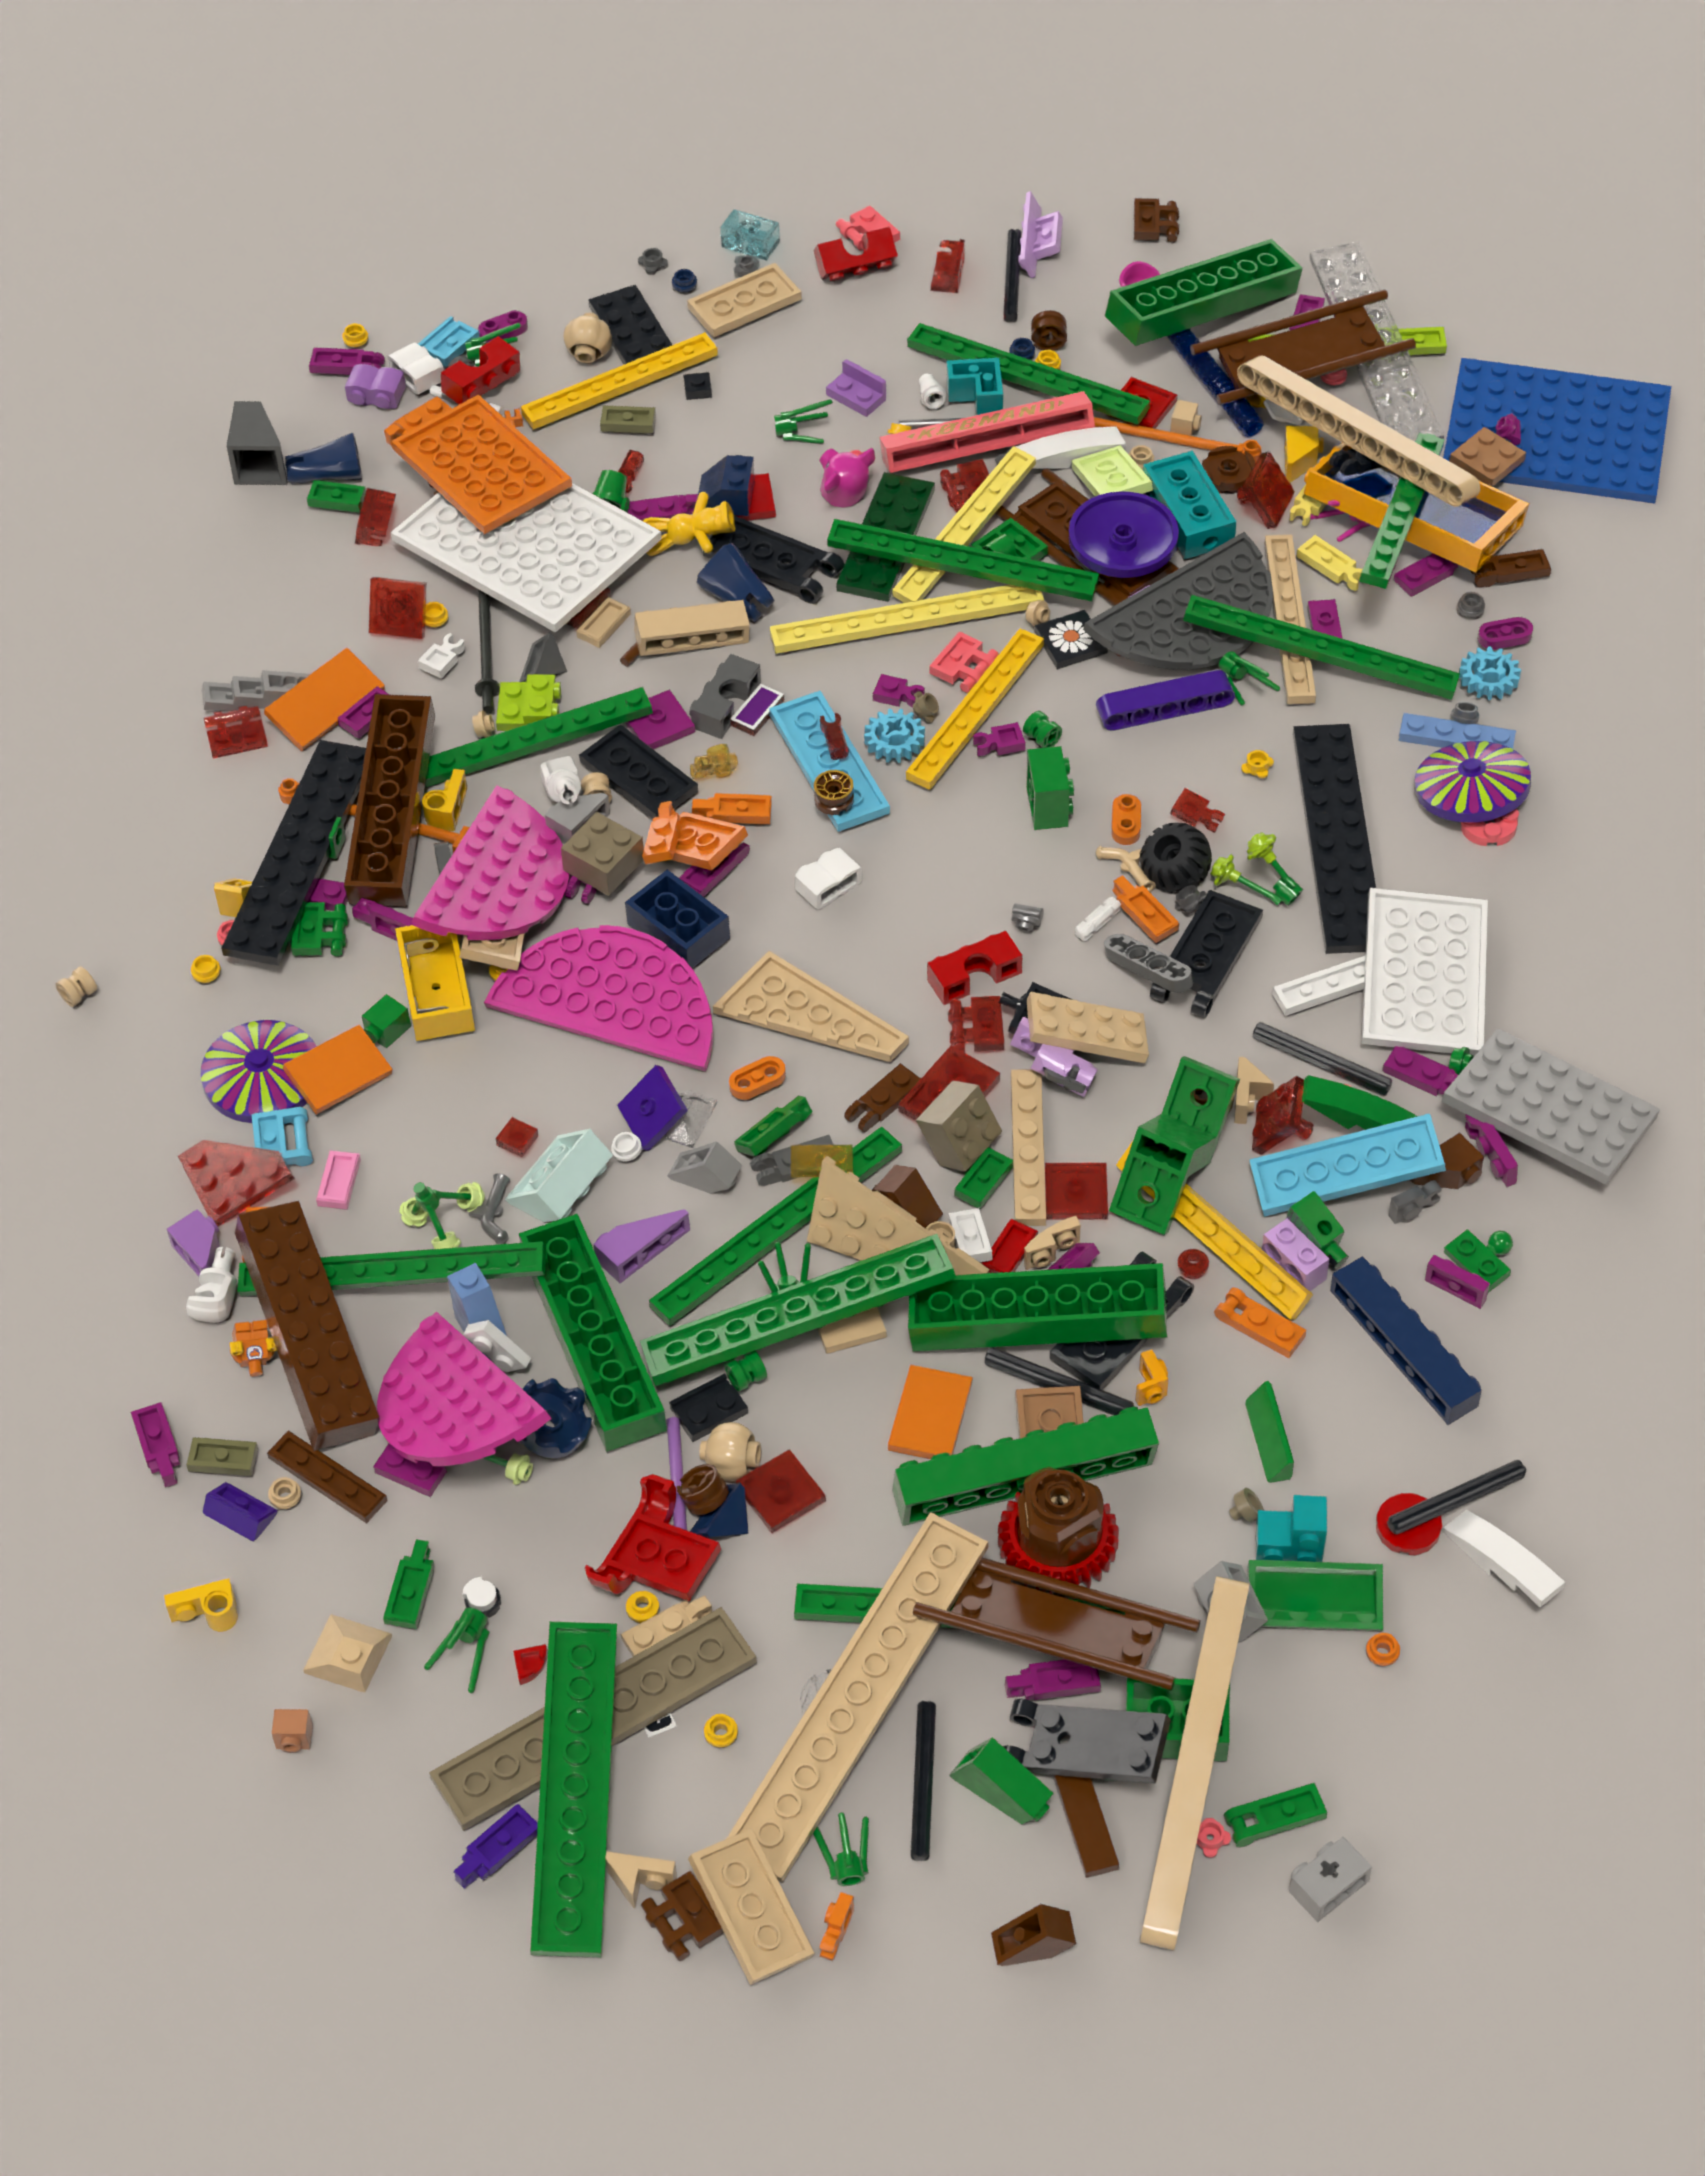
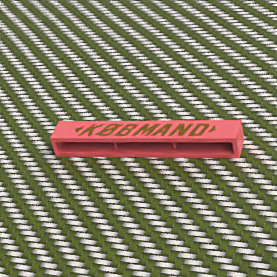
(986, 432)

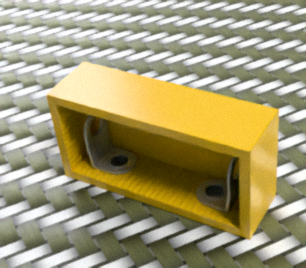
(428, 963)

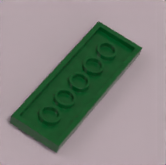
(896, 506)

